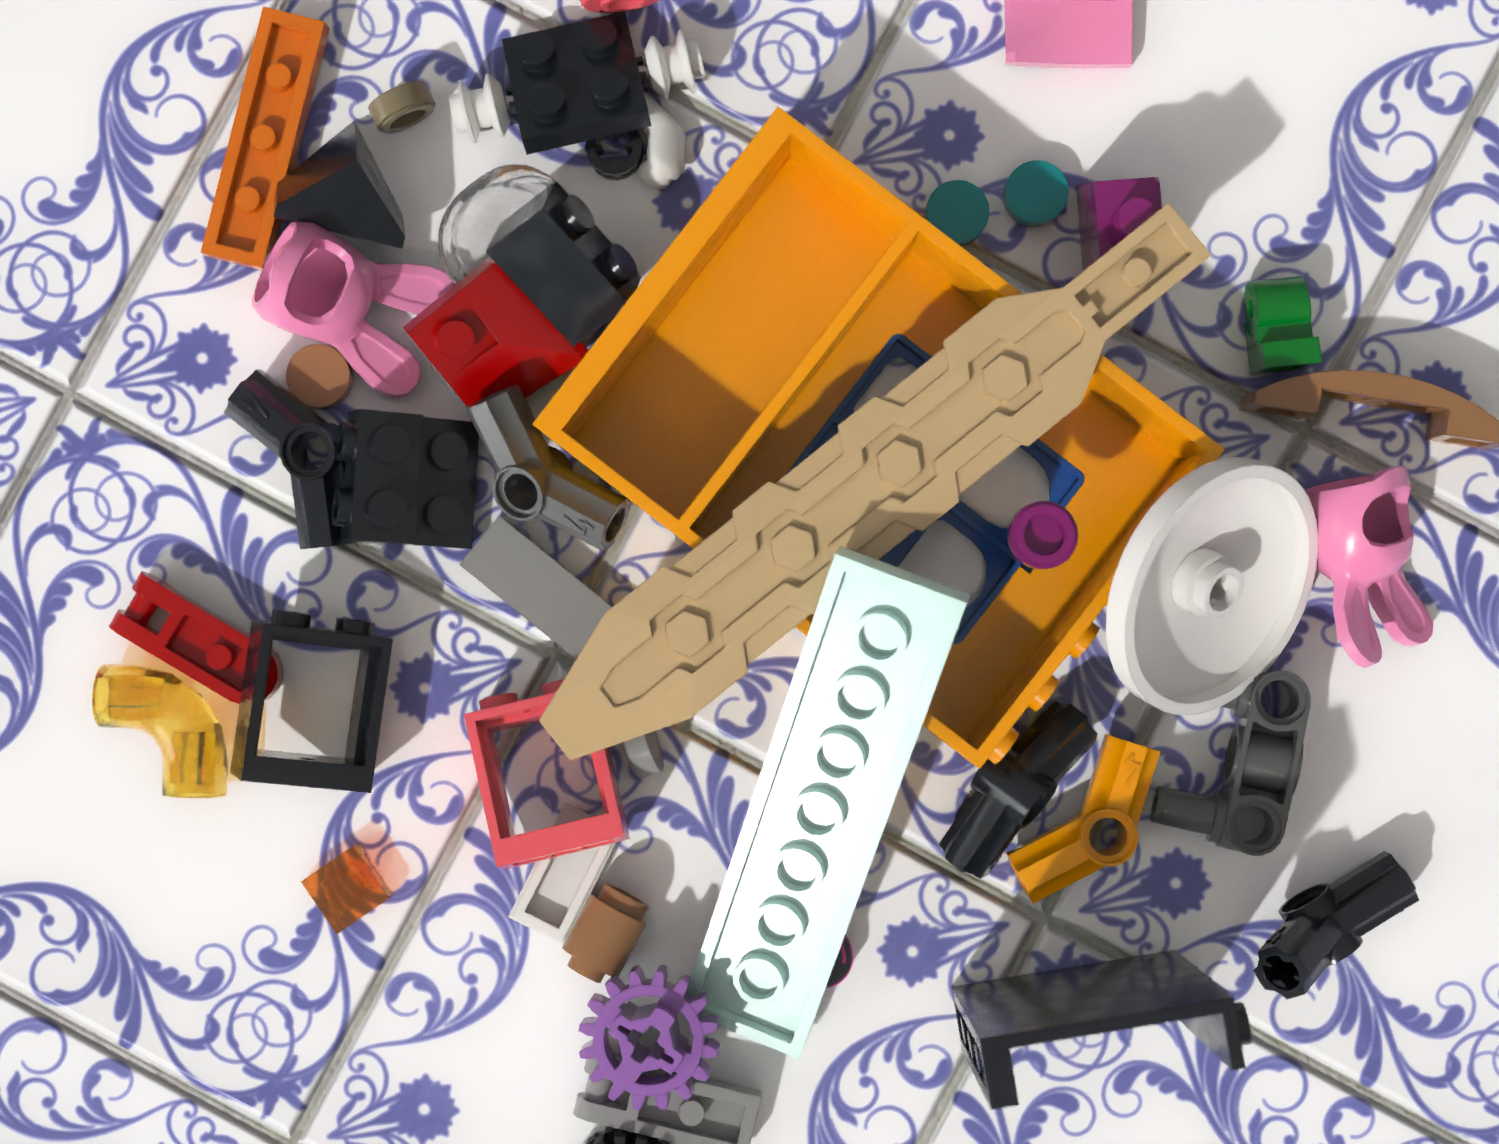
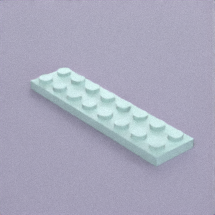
(824, 796)

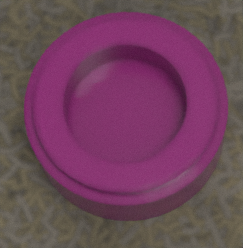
(1042, 535)

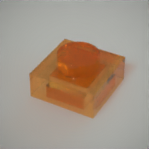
(347, 888)

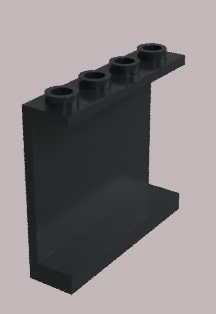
(1091, 1002)

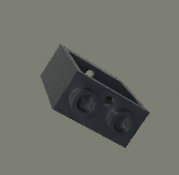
(308, 770)

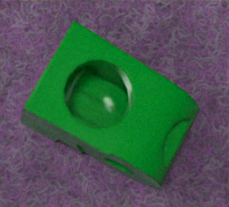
(1279, 326)

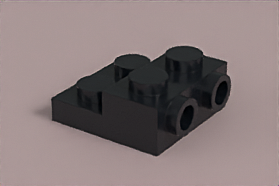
(406, 479)

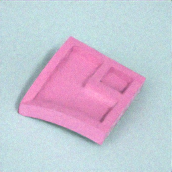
(1068, 33)

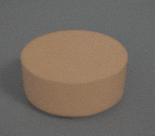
(319, 376)

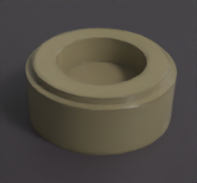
(402, 106)

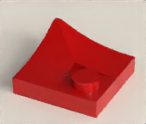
(491, 337)

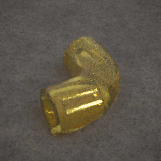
(177, 720)

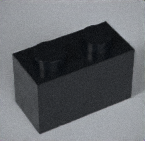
(564, 263)

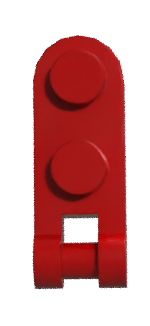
(191, 638)

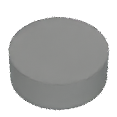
(644, 755)

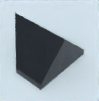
(342, 192)

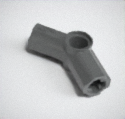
(540, 478)

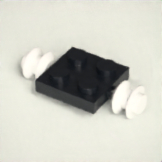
(575, 84)

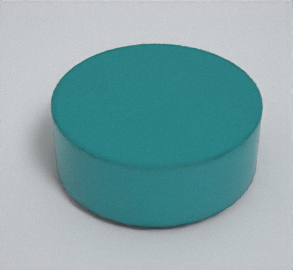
(1035, 193)
(958, 211)

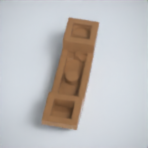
(1449, 419)

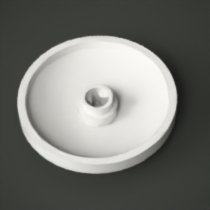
(1211, 585)

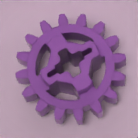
(669, 1052)

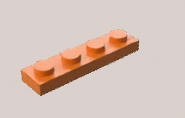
(264, 136)

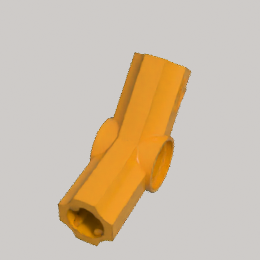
(1065, 852)

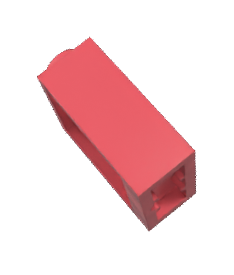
(513, 850)

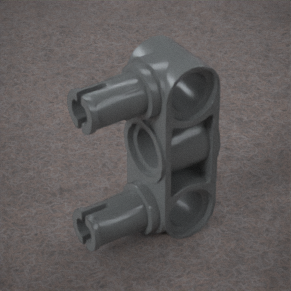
(1258, 771)

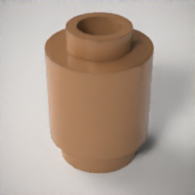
(605, 933)

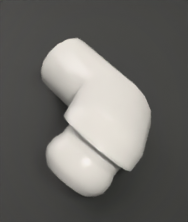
(664, 149)

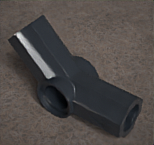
(286, 428)
(1016, 788)
(1328, 923)

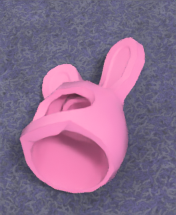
(324, 291)
(1362, 551)

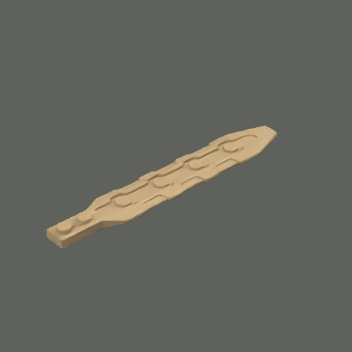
(865, 489)

